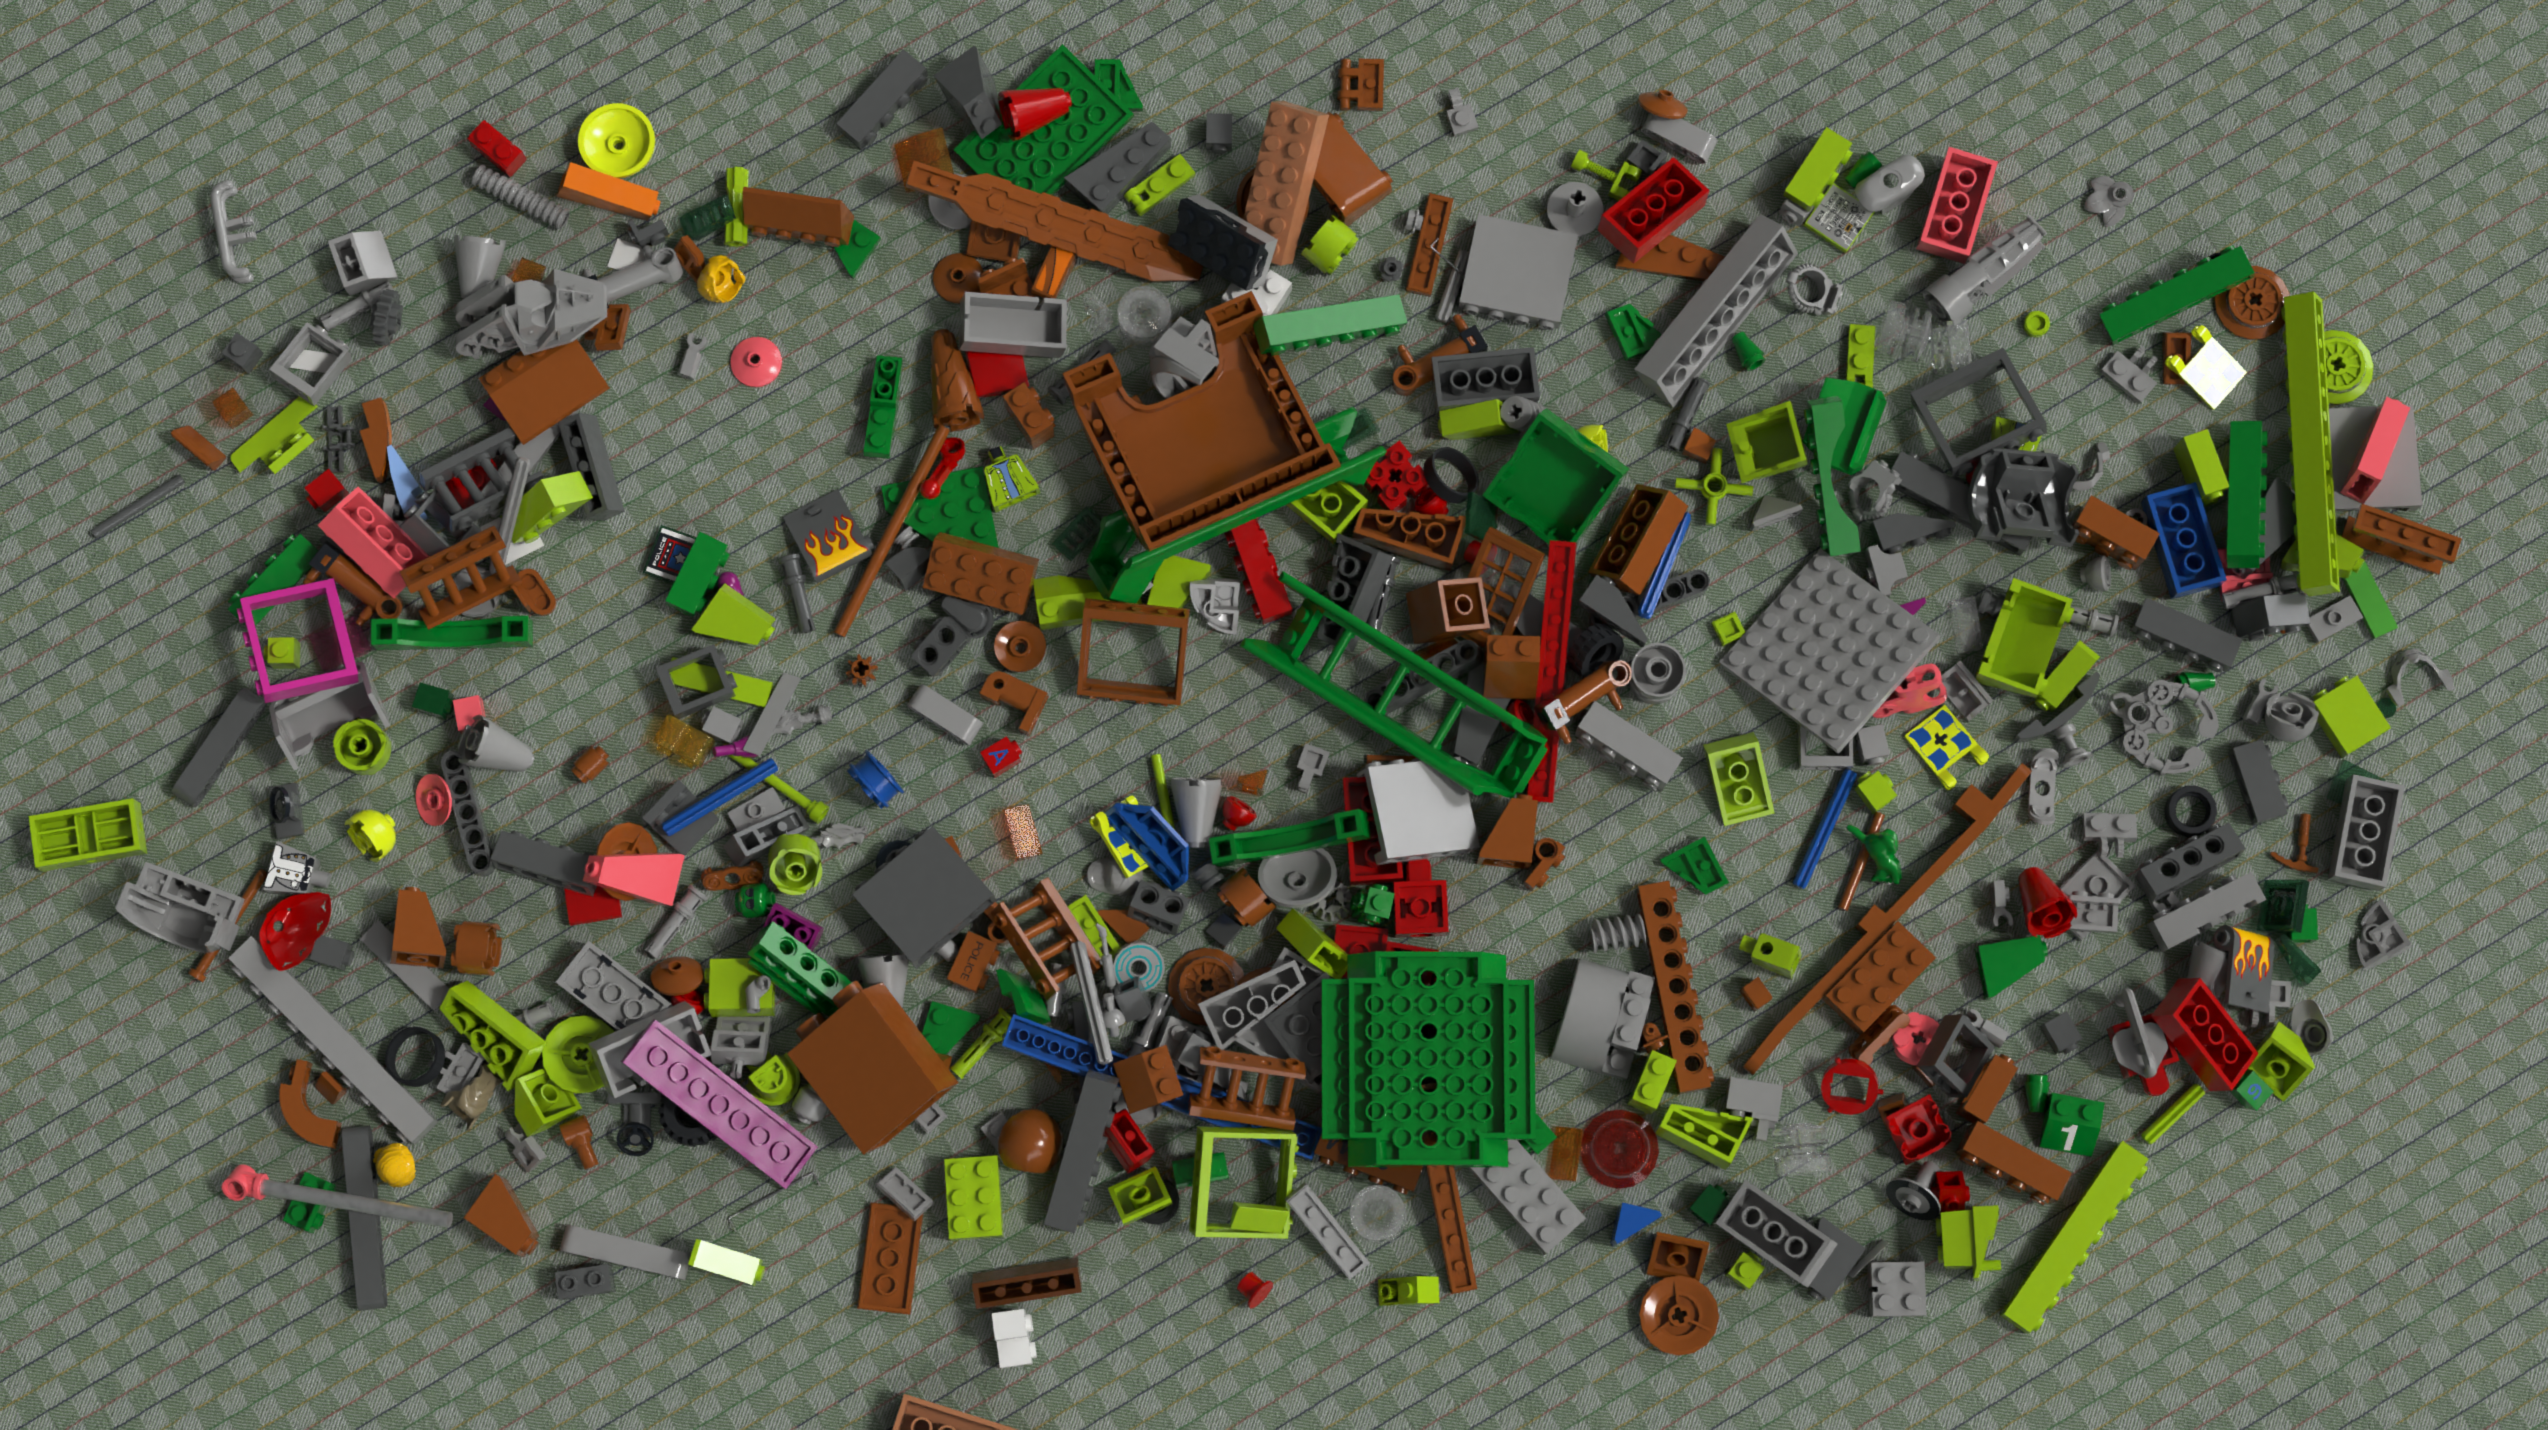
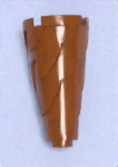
(952, 387)

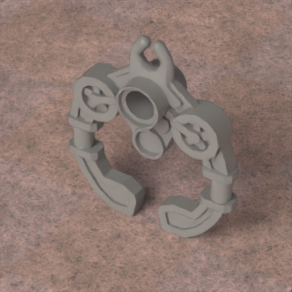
(2157, 721)

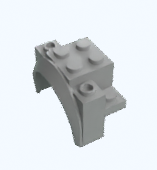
(1183, 357)
(187, 912)

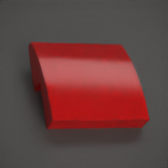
(995, 372)
(591, 909)

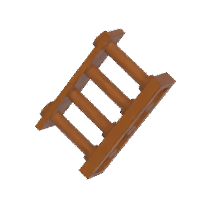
(2401, 539)
(452, 560)
(1058, 917)
(1241, 1111)

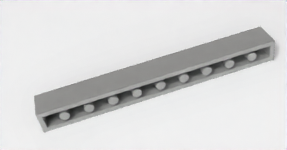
(338, 1045)

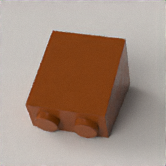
(1447, 609)
(1511, 666)
(1513, 836)
(416, 932)
(503, 1217)

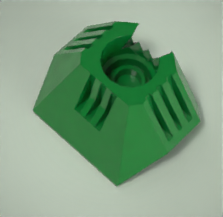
(1862, 414)

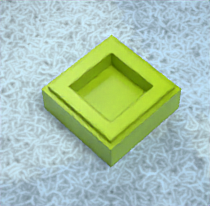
(1728, 628)

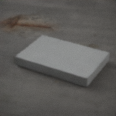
(2096, 877)

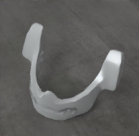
(2101, 455)
(2413, 656)

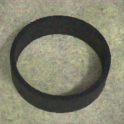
(1439, 486)
(394, 1046)

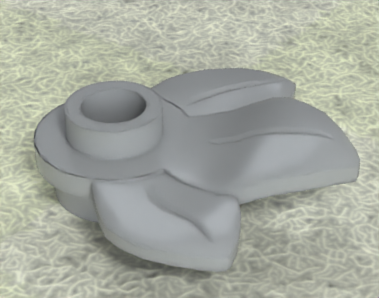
(2105, 199)

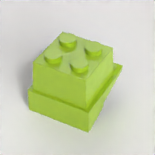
(1767, 443)
(1966, 1239)

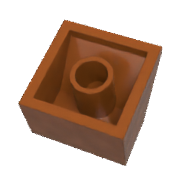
(1148, 1079)

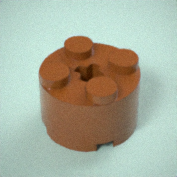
(1246, 898)
(476, 948)

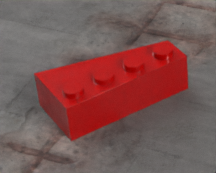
(1260, 571)

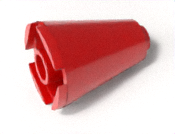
(1031, 109)
(2044, 904)

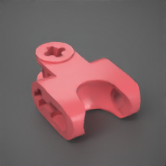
(1912, 693)

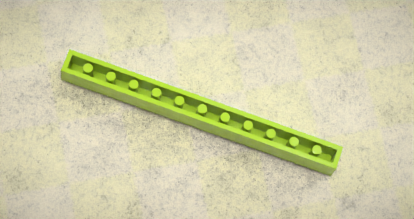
(2310, 444)

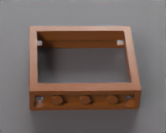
(1138, 614)

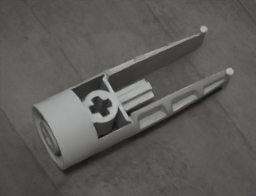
(1985, 272)

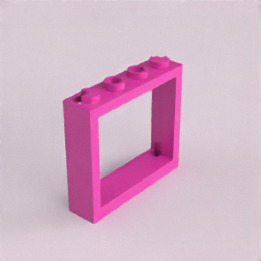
(307, 685)

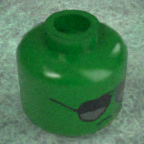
(755, 900)

